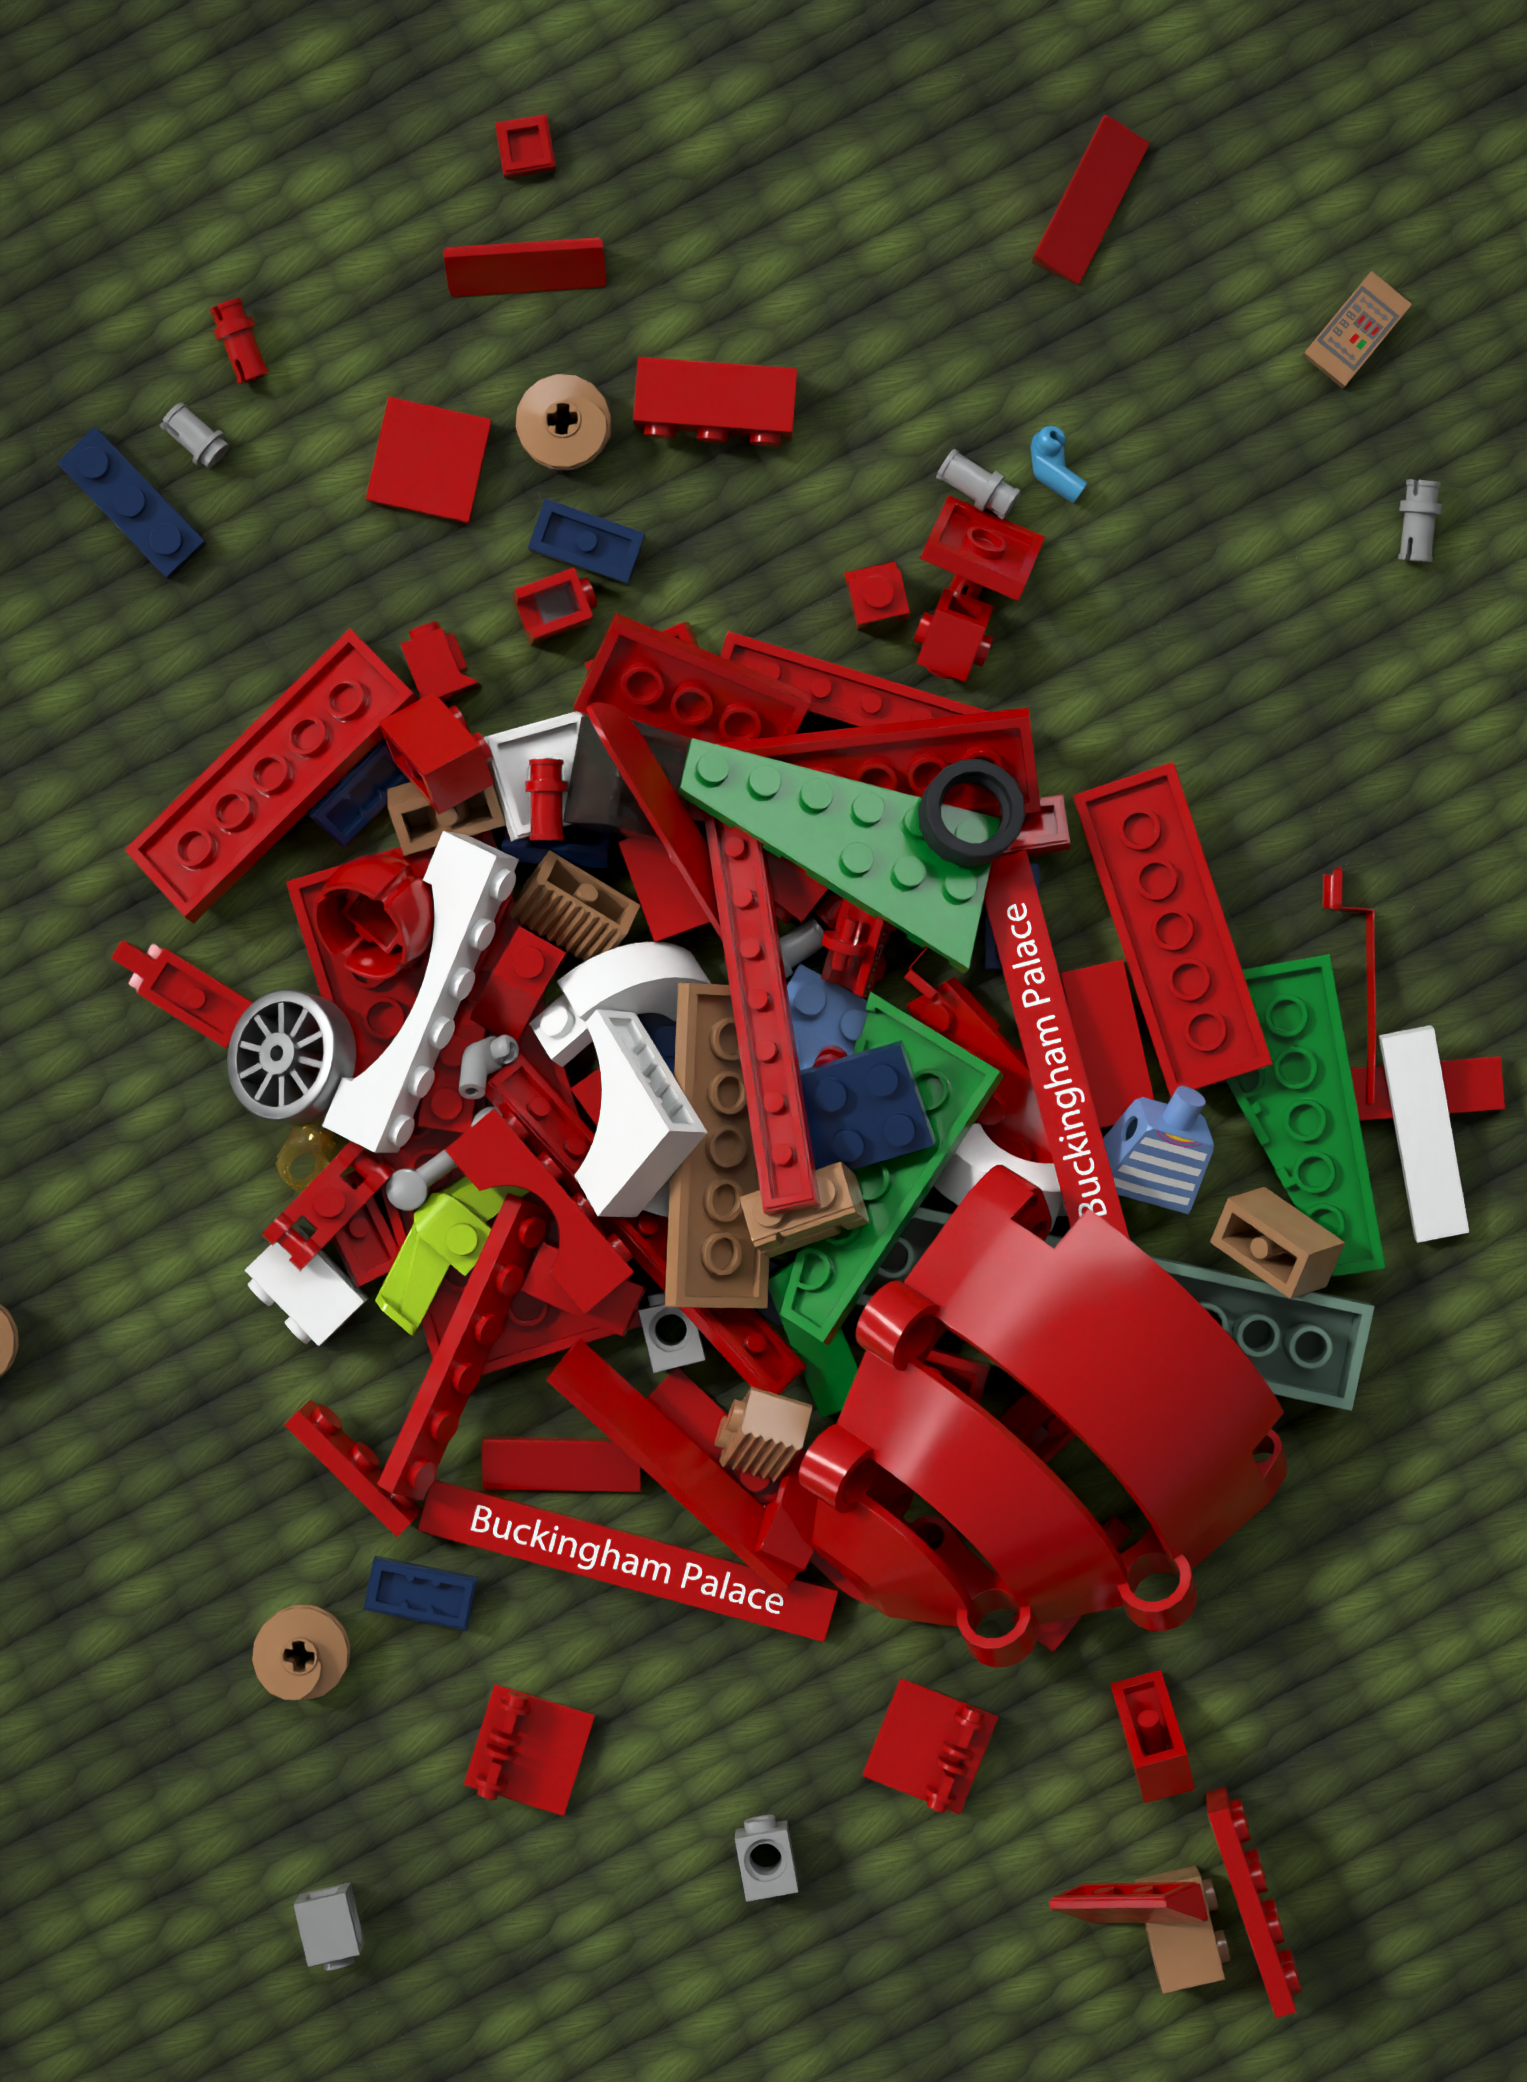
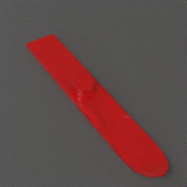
(658, 802)
(699, 1420)

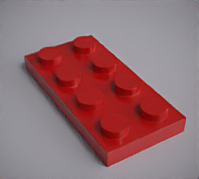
(687, 688)
(1259, 1916)

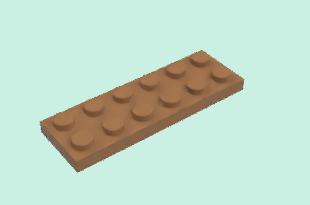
(708, 1236)

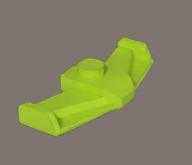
(445, 1231)

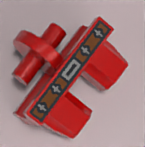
(856, 950)

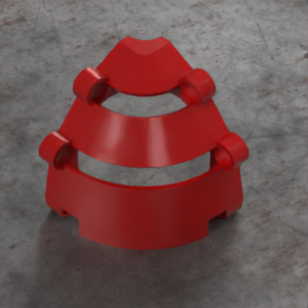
(1103, 1348)

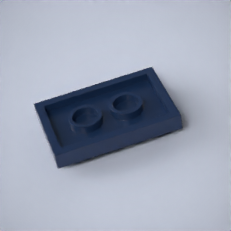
(865, 1108)

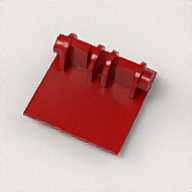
(930, 1746)
(528, 1750)

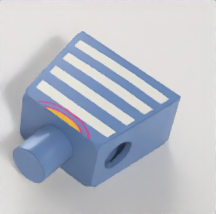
(1161, 1150)

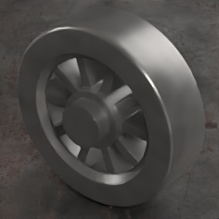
(279, 1051)

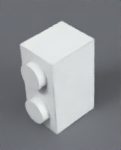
(315, 1298)

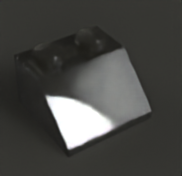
(599, 794)

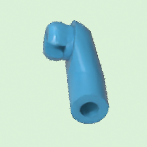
(1049, 464)

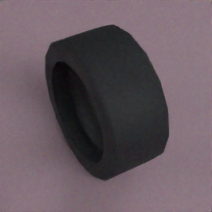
(999, 784)

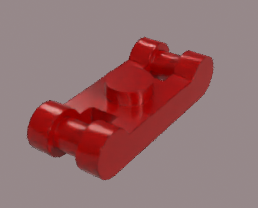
(327, 1204)

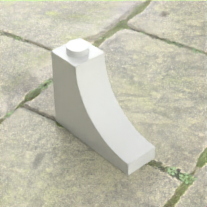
(642, 1123)

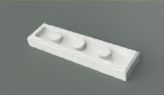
(1424, 1133)

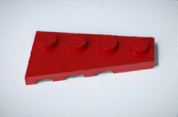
(1012, 1112)

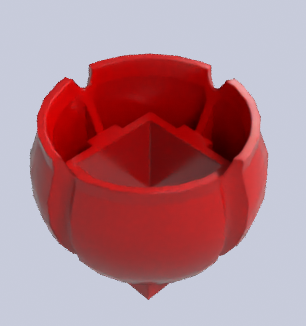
(376, 915)

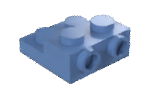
(823, 1015)

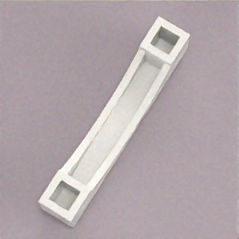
(467, 892)

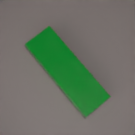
(829, 1368)

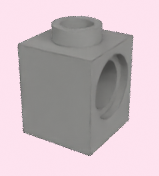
(666, 1354)
(766, 1881)
(329, 1926)

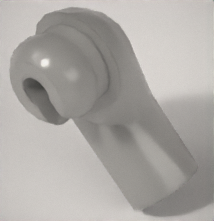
(483, 1059)

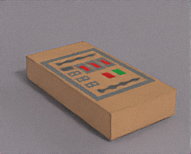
(1357, 329)

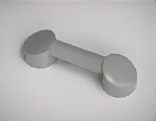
(409, 1186)

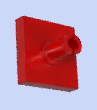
(981, 550)

